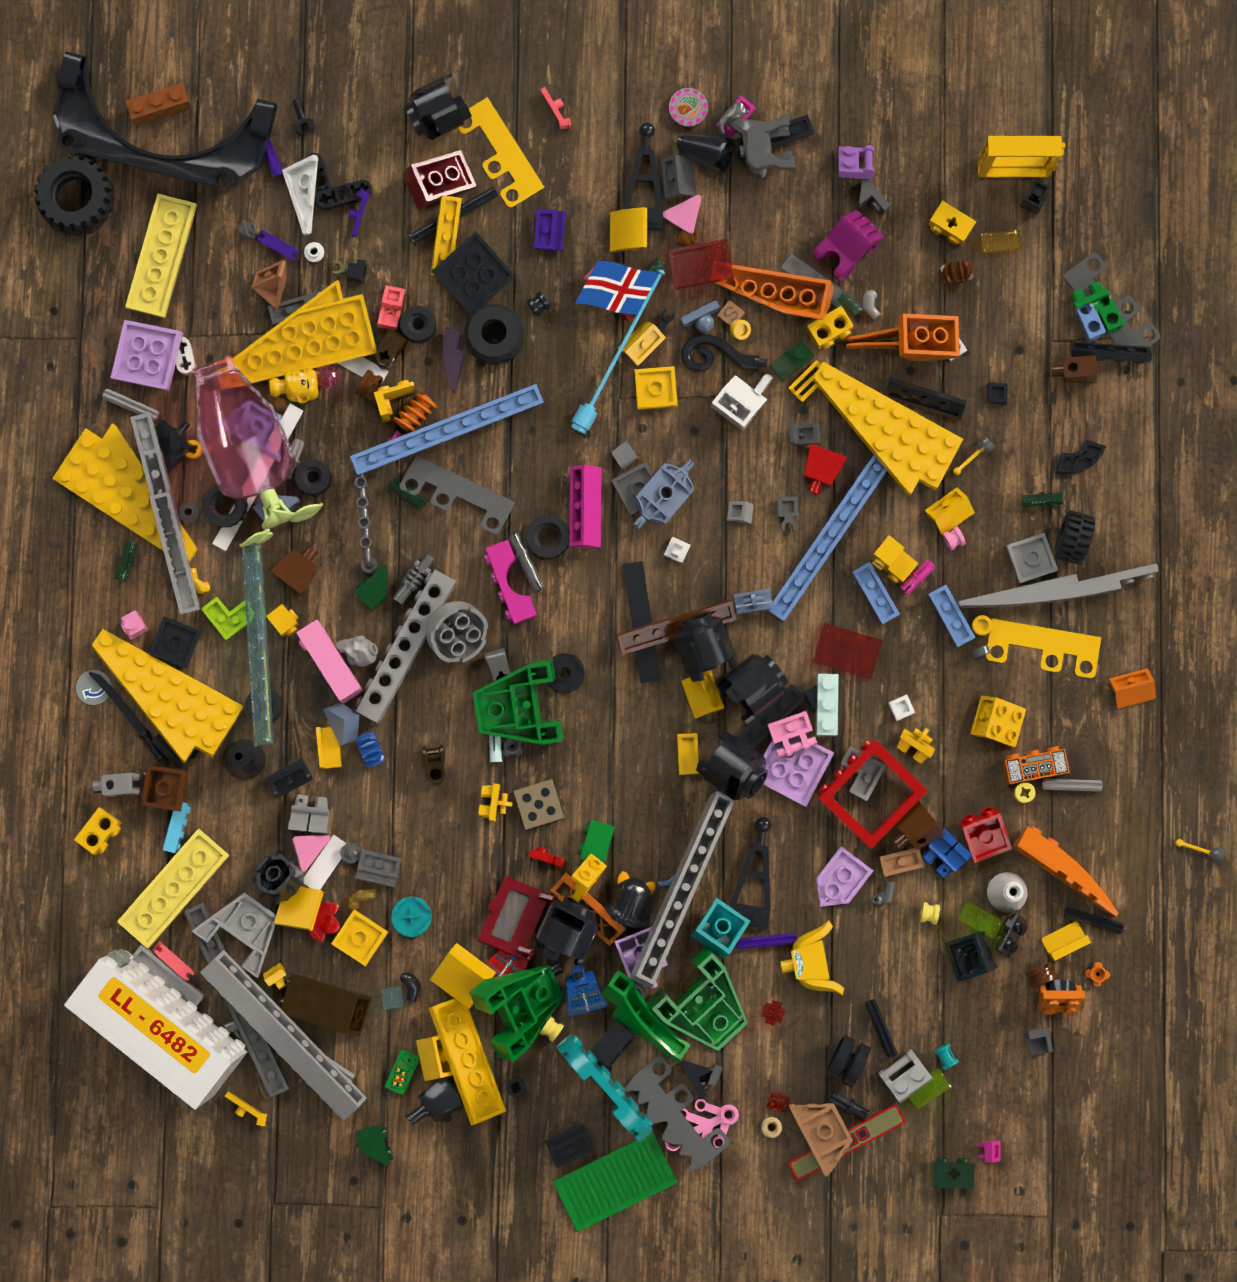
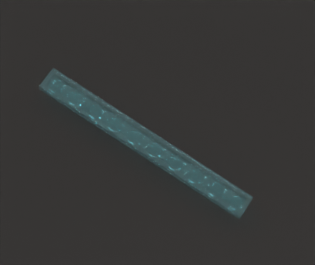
(257, 645)

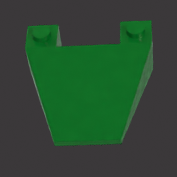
(512, 707)
(524, 1004)
(707, 1008)

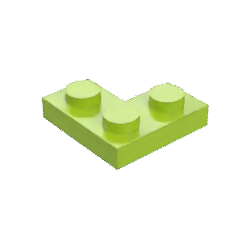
(226, 622)

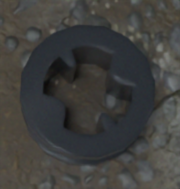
(510, 1090)

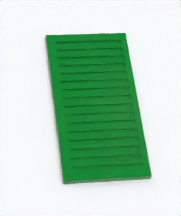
(614, 1182)

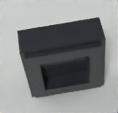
(997, 393)

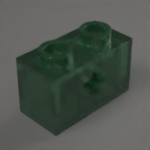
(962, 1180)

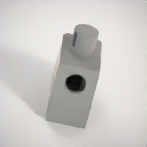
(119, 784)

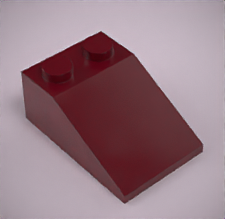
(437, 177)

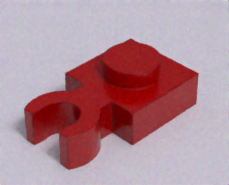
(541, 854)

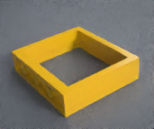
(1020, 156)

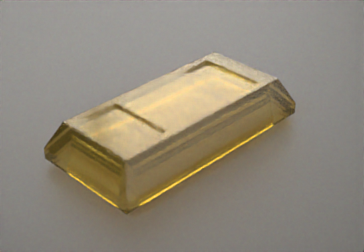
(1001, 241)

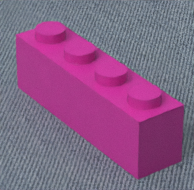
(585, 507)

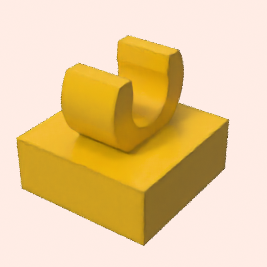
(275, 975)

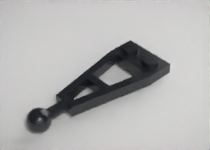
(654, 215)
(757, 915)

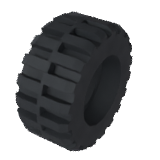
(60, 174)

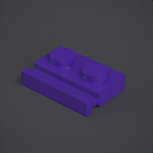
(549, 230)

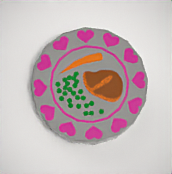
(688, 107)

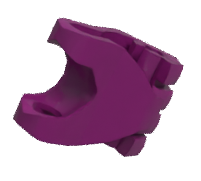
(849, 241)

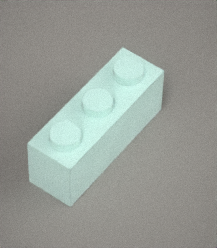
(827, 705)

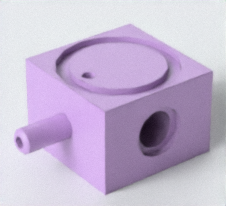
(630, 949)

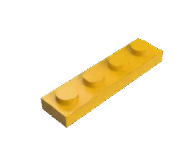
(446, 228)

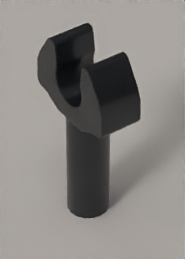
(302, 120)

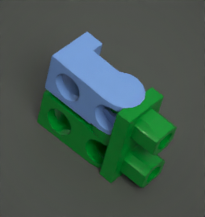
(1096, 312)

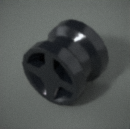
(538, 304)

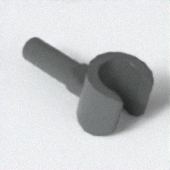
(232, 1027)

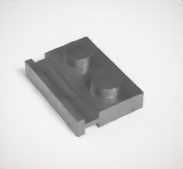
(378, 868)

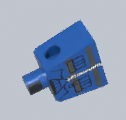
(583, 992)

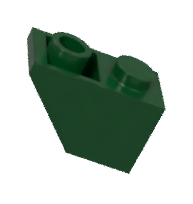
(375, 589)
(373, 1143)

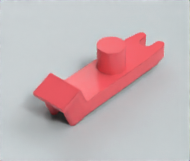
(554, 106)
(172, 960)

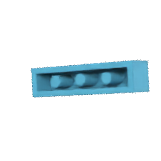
(175, 830)

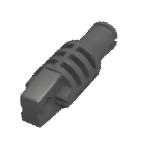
(413, 578)

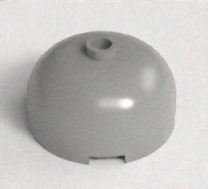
(456, 631)

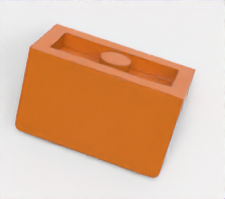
(1133, 688)

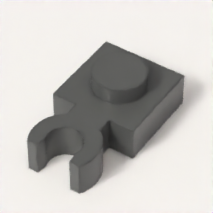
(788, 510)

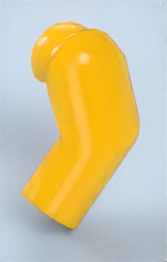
(201, 587)

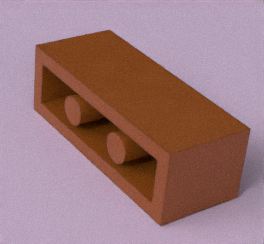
(158, 104)

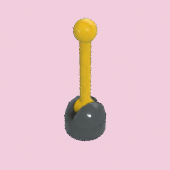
(984, 446)
(1215, 854)

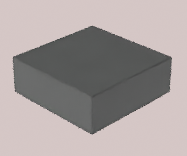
(715, 1074)

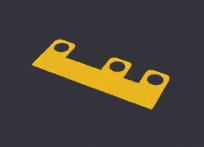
(508, 152)
(1049, 640)

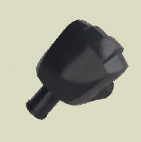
(438, 1102)

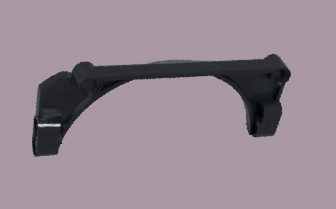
(80, 118)

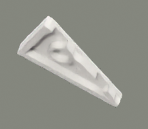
(301, 186)

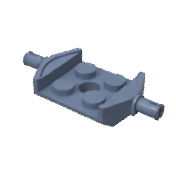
(653, 505)

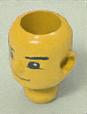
(298, 385)

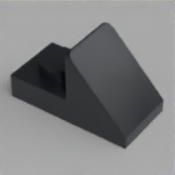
(1035, 196)
(694, 1071)

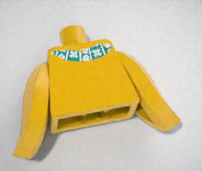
(810, 961)

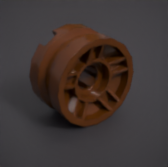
(368, 385)
(1041, 975)

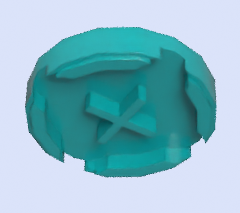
(411, 916)

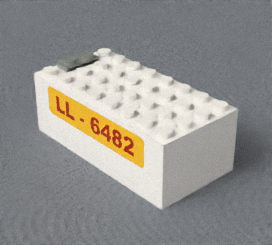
(156, 1027)

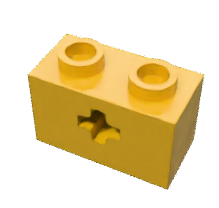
(943, 216)

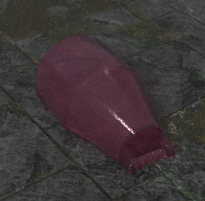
(240, 433)

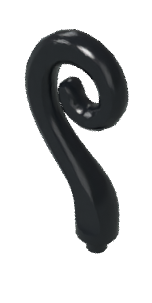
(746, 362)

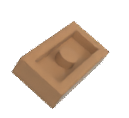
(901, 862)

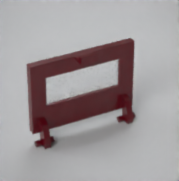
(514, 917)

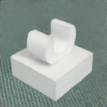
(677, 550)

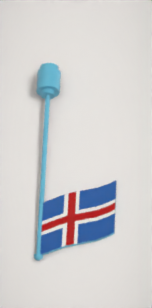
(619, 291)

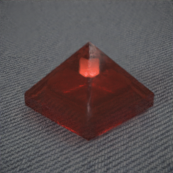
(778, 1101)

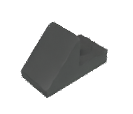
(869, 192)

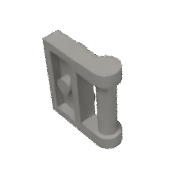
(909, 1081)

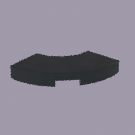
(1081, 460)

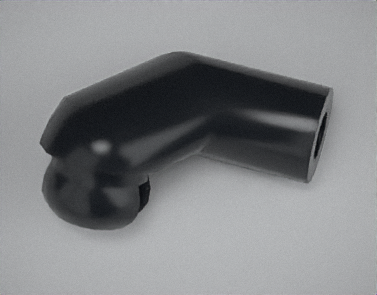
(412, 984)

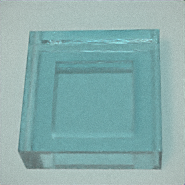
(392, 998)

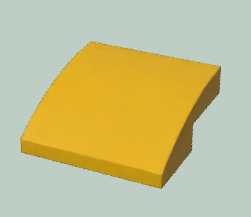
(628, 229)

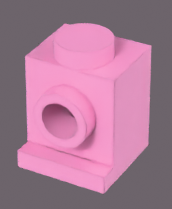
(133, 625)

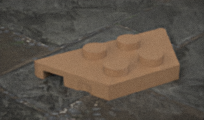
(823, 1132)

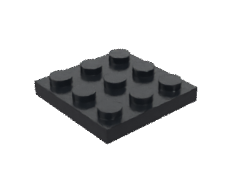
(473, 273)

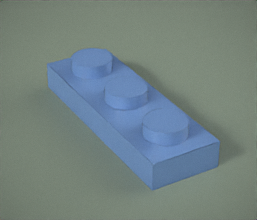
(875, 593)
(951, 616)

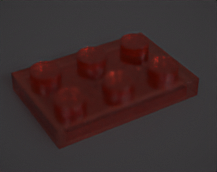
(701, 264)
(847, 651)

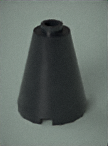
(707, 150)
(251, 762)

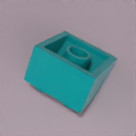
(720, 928)

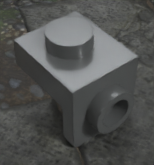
(804, 434)

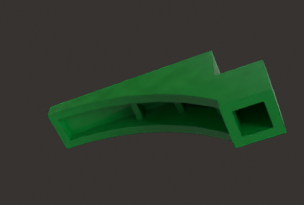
(640, 1018)

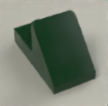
(792, 361)

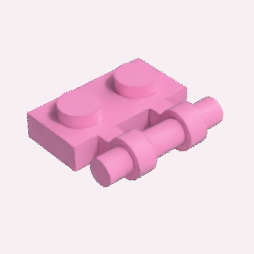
(791, 727)

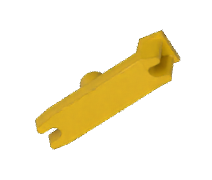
(243, 1107)

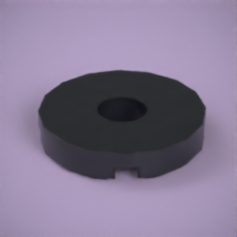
(577, 675)

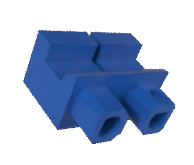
(952, 860)

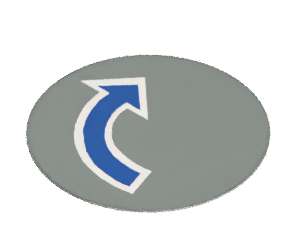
(89, 690)

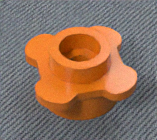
(1091, 973)

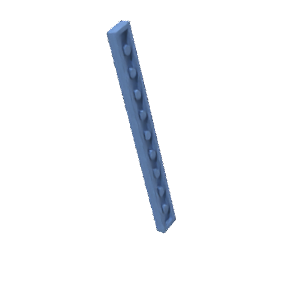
(446, 429)
(828, 539)

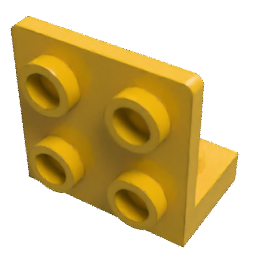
(386, 394)
(998, 720)

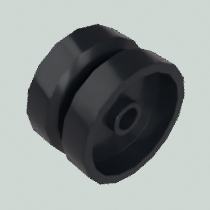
(851, 1063)

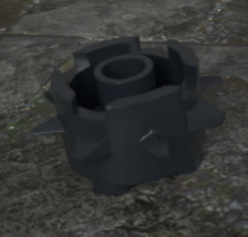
(278, 877)

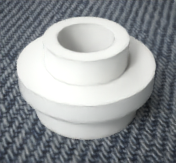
(317, 257)

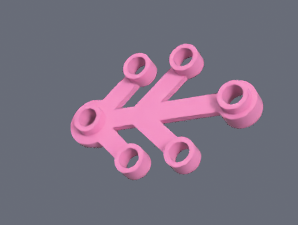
(706, 1125)

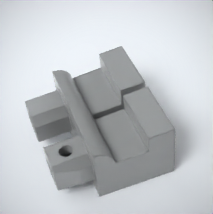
(301, 817)

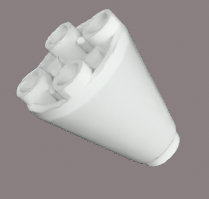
(999, 894)

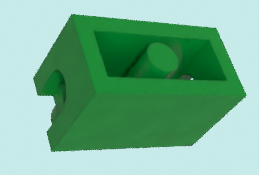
(597, 840)

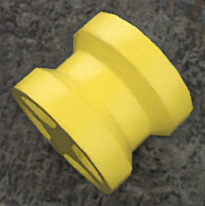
(1020, 794)
(929, 913)
(551, 1029)

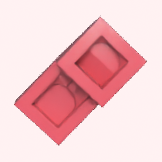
(391, 308)

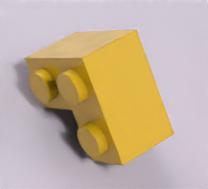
(893, 560)

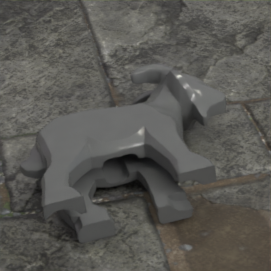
(756, 140)

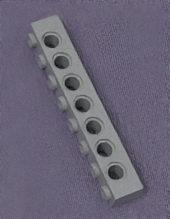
(376, 711)

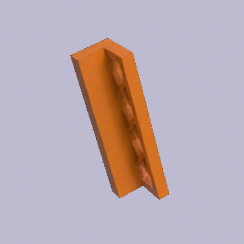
(594, 904)

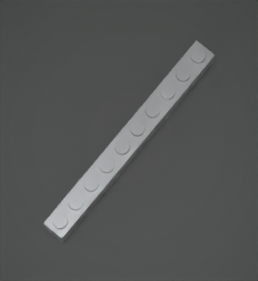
(682, 889)
(283, 1035)

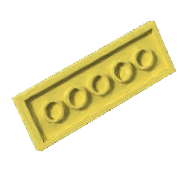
(161, 256)
(173, 888)

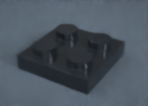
(175, 642)

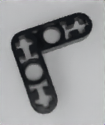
(327, 191)

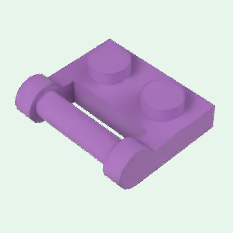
(849, 162)

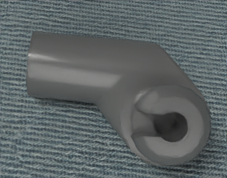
(884, 897)

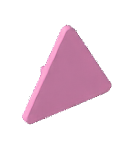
(684, 214)
(308, 848)

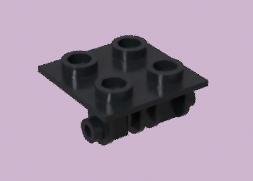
(1017, 928)

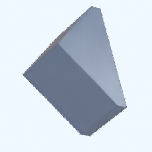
(343, 723)

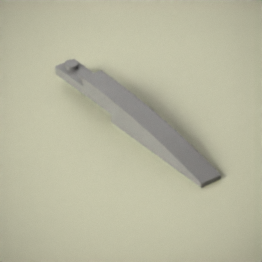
(165, 513)
(1059, 589)

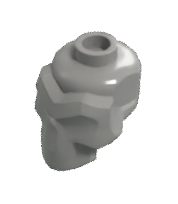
(358, 650)

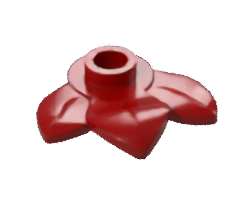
(325, 921)

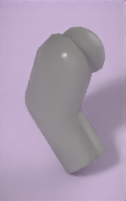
(868, 304)

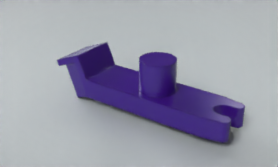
(357, 215)
(277, 245)

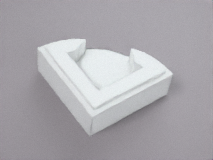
(762, 385)

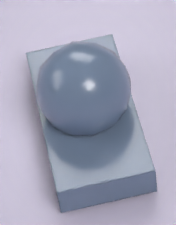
(701, 317)

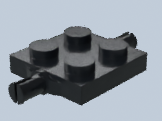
(172, 443)

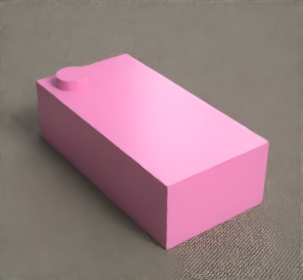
(329, 661)

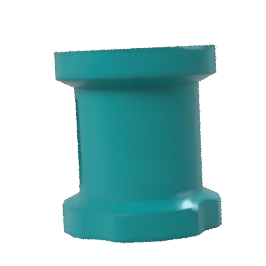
(946, 1056)

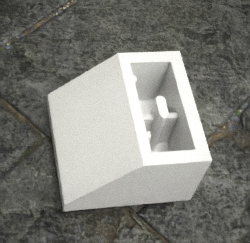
(738, 403)

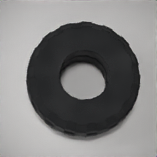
(494, 315)

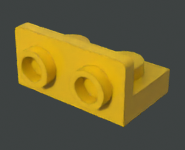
(587, 875)

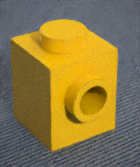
(284, 620)

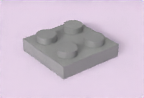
(1031, 558)

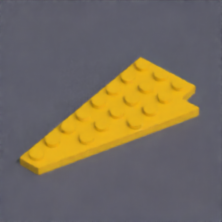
(311, 337)
(898, 437)
(114, 481)
(175, 703)

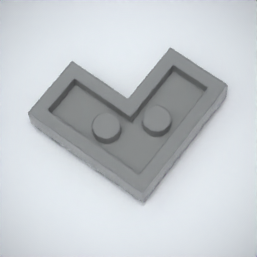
(867, 775)

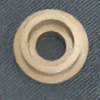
(778, 1127)

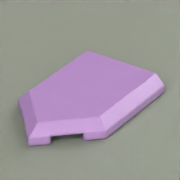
(841, 878)

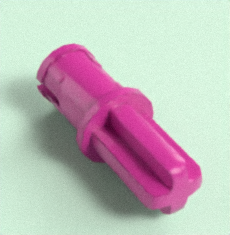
(917, 577)

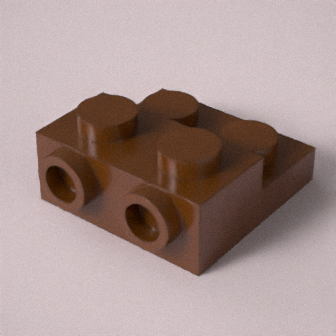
(163, 788)

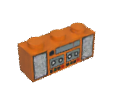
(1035, 765)

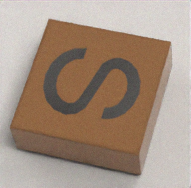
(730, 313)

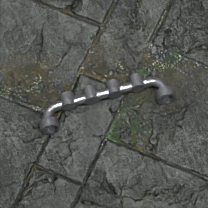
(368, 563)

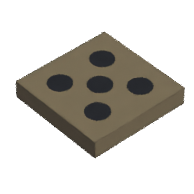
(538, 804)

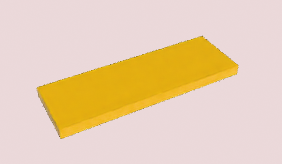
(467, 1061)

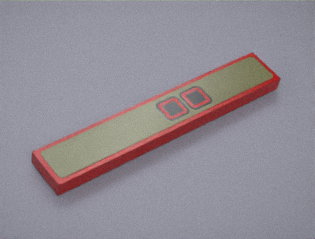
(861, 1134)

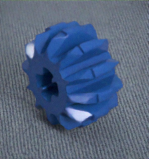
(370, 749)

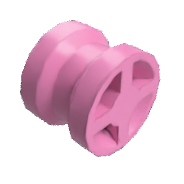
(953, 538)

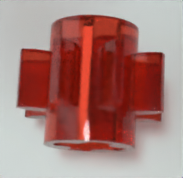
(773, 1012)

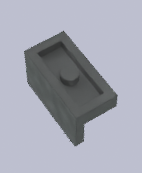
(678, 176)

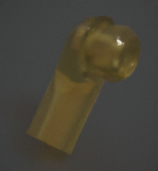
(360, 896)

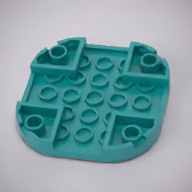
(625, 1108)

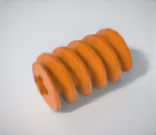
(415, 412)

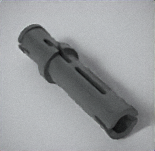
(525, 561)

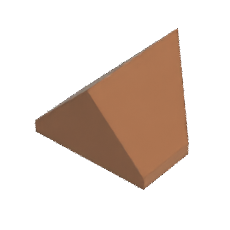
(271, 283)

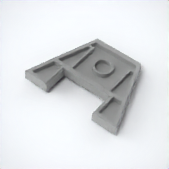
(247, 922)

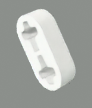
(189, 357)

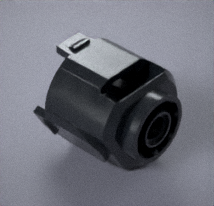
(434, 109)
(703, 645)
(754, 684)
(734, 768)
(567, 930)

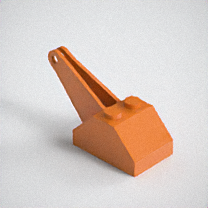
(919, 337)

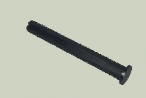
(465, 208)

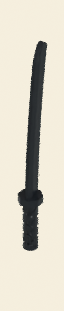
(143, 733)

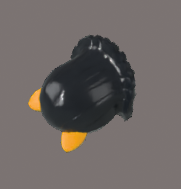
(630, 901)

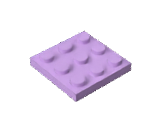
(146, 355)
(796, 774)

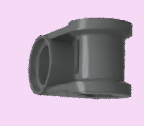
(497, 663)

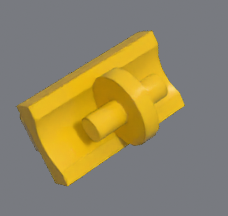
(923, 749)
(491, 811)

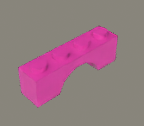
(519, 606)

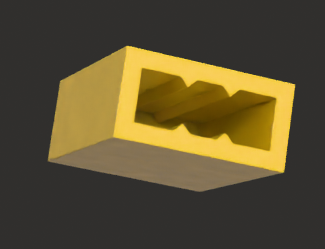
(460, 974)

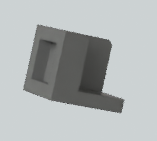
(1039, 1040)

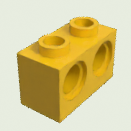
(828, 326)
(94, 827)

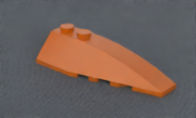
(782, 291)
(1059, 864)

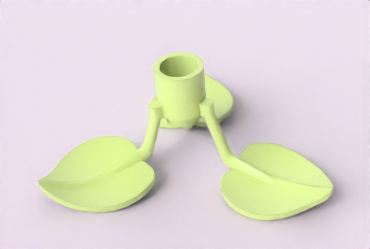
(272, 504)

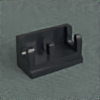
(289, 778)
(612, 1044)

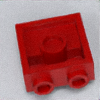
(985, 834)

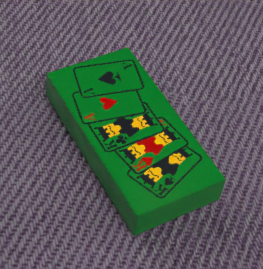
(402, 1072)

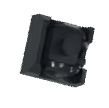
(970, 956)

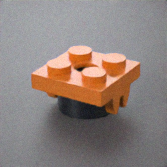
(1060, 997)

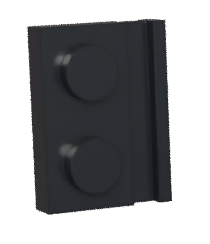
(569, 1145)

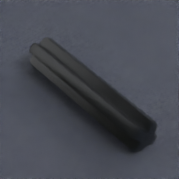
(1093, 920)
(881, 1028)

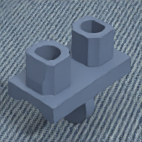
(753, 601)

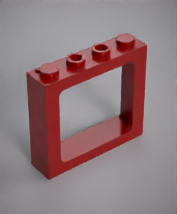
(854, 762)

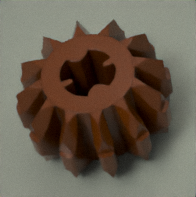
(956, 272)

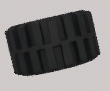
(1075, 537)

